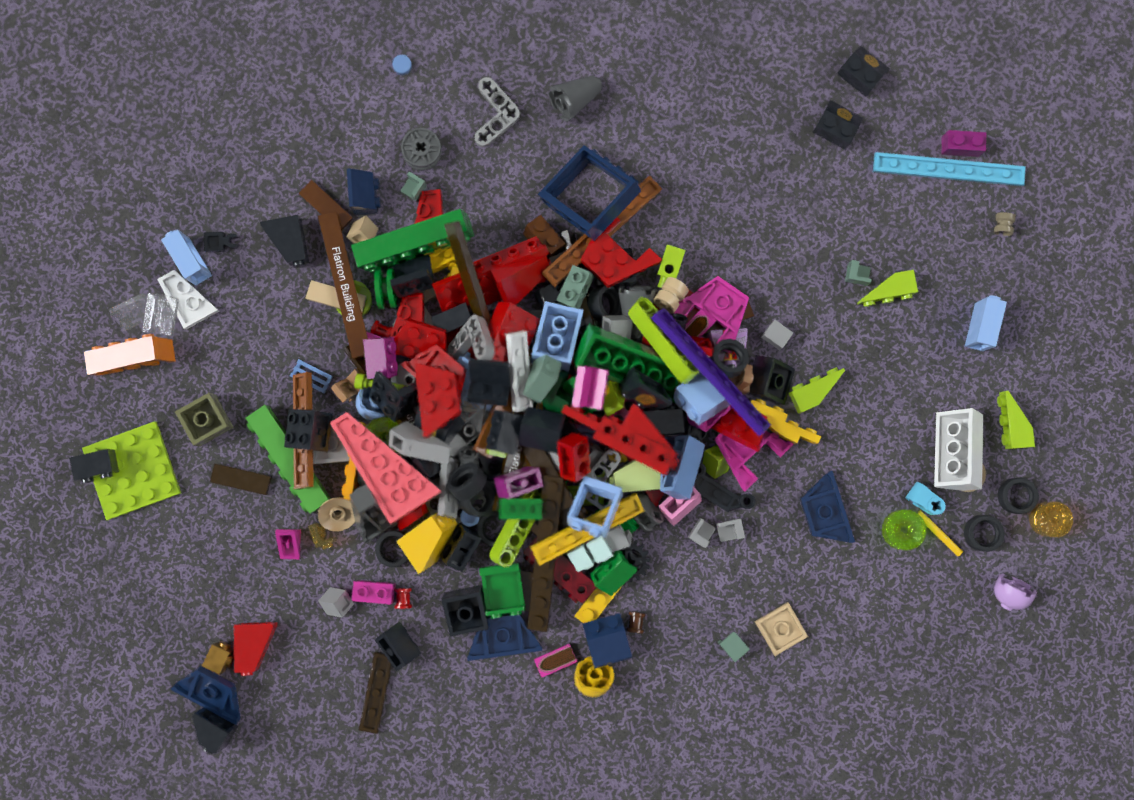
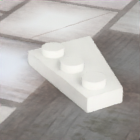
(192, 305)

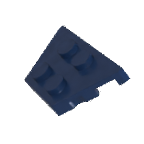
(826, 511)
(504, 637)
(210, 692)

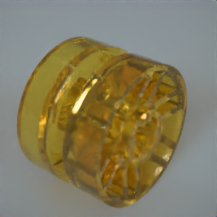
(1051, 519)

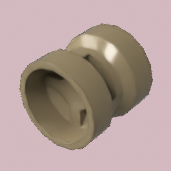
(1004, 223)

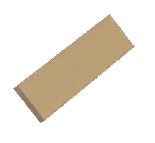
(327, 295)

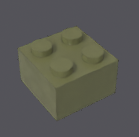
(204, 419)

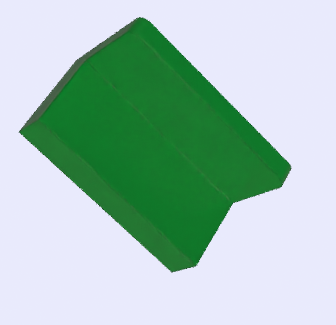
(613, 573)

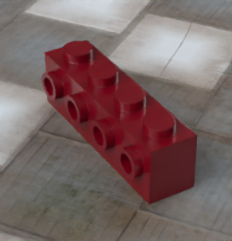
(566, 576)

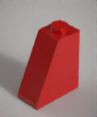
(250, 645)

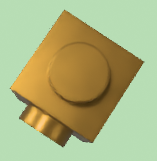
(219, 657)

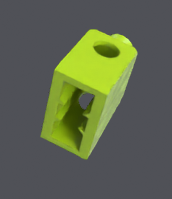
(672, 256)

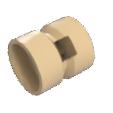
(670, 295)

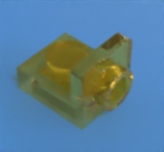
(318, 534)

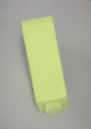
(635, 477)

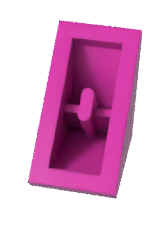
(288, 543)

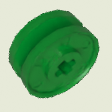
(383, 289)

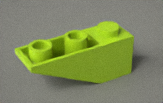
(897, 285)
(812, 394)
(1016, 427)

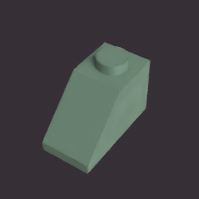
(541, 377)

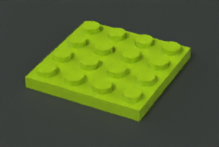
(143, 472)

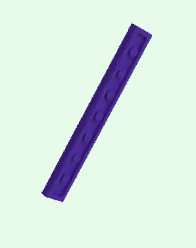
(711, 371)

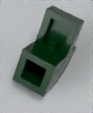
(557, 397)

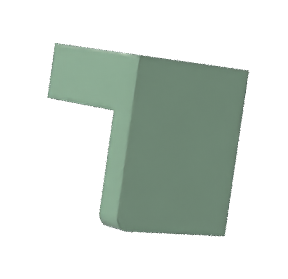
(413, 187)
(857, 273)
(734, 646)

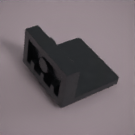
(413, 276)
(489, 382)
(390, 400)
(308, 430)

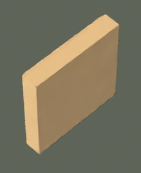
(781, 629)

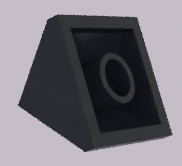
(541, 429)

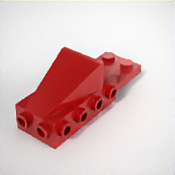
(502, 275)
(635, 428)

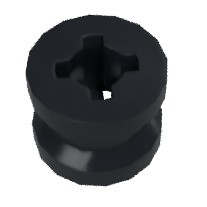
(700, 433)

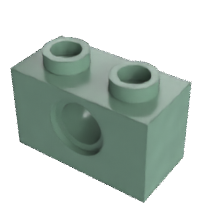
(575, 287)

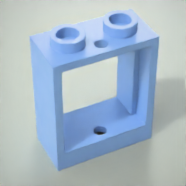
(186, 257)
(601, 489)

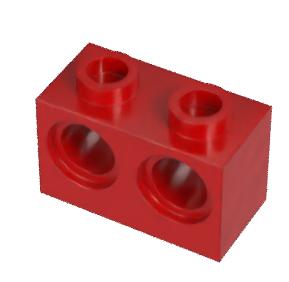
(573, 457)

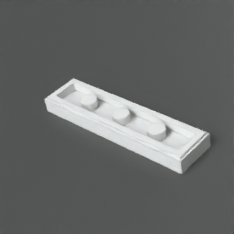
(519, 369)

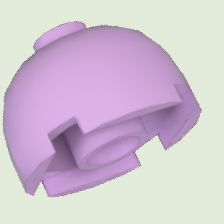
(1013, 593)

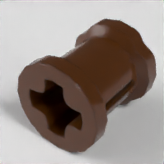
(636, 622)

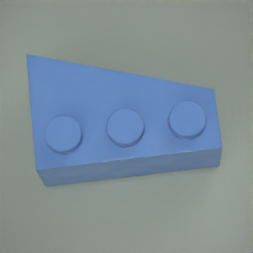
(681, 480)

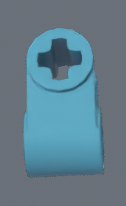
(923, 497)

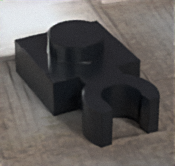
(217, 241)

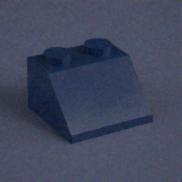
(363, 192)
(607, 640)

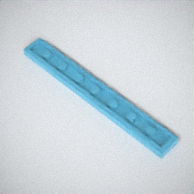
(949, 169)

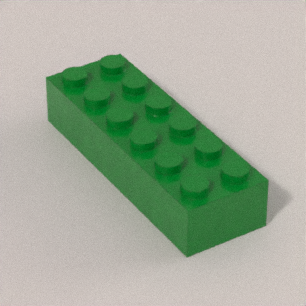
(409, 241)
(619, 354)

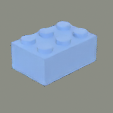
(557, 333)

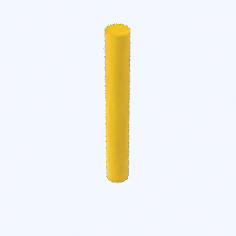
(941, 535)

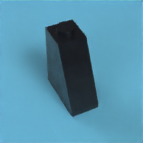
(288, 238)

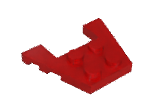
(611, 262)
(418, 337)

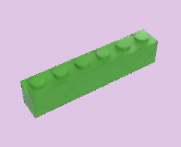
(272, 437)

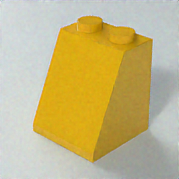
(427, 541)

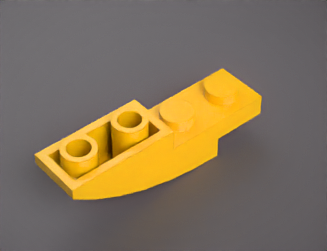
(785, 430)

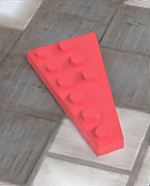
(388, 476)

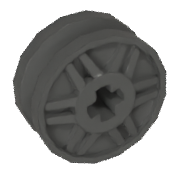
(416, 158)

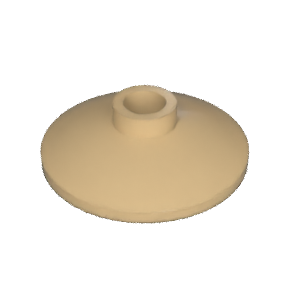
(336, 520)

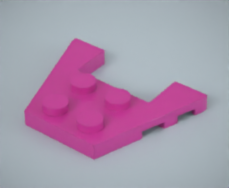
(722, 302)
(738, 454)

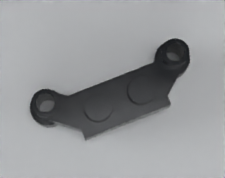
(720, 495)

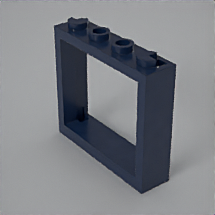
(569, 173)

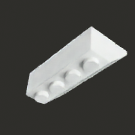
(959, 450)

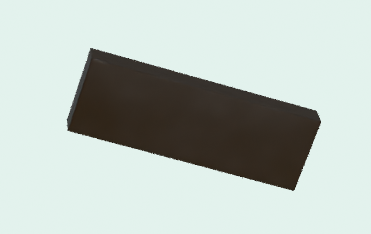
(240, 479)

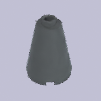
(574, 95)
(630, 296)

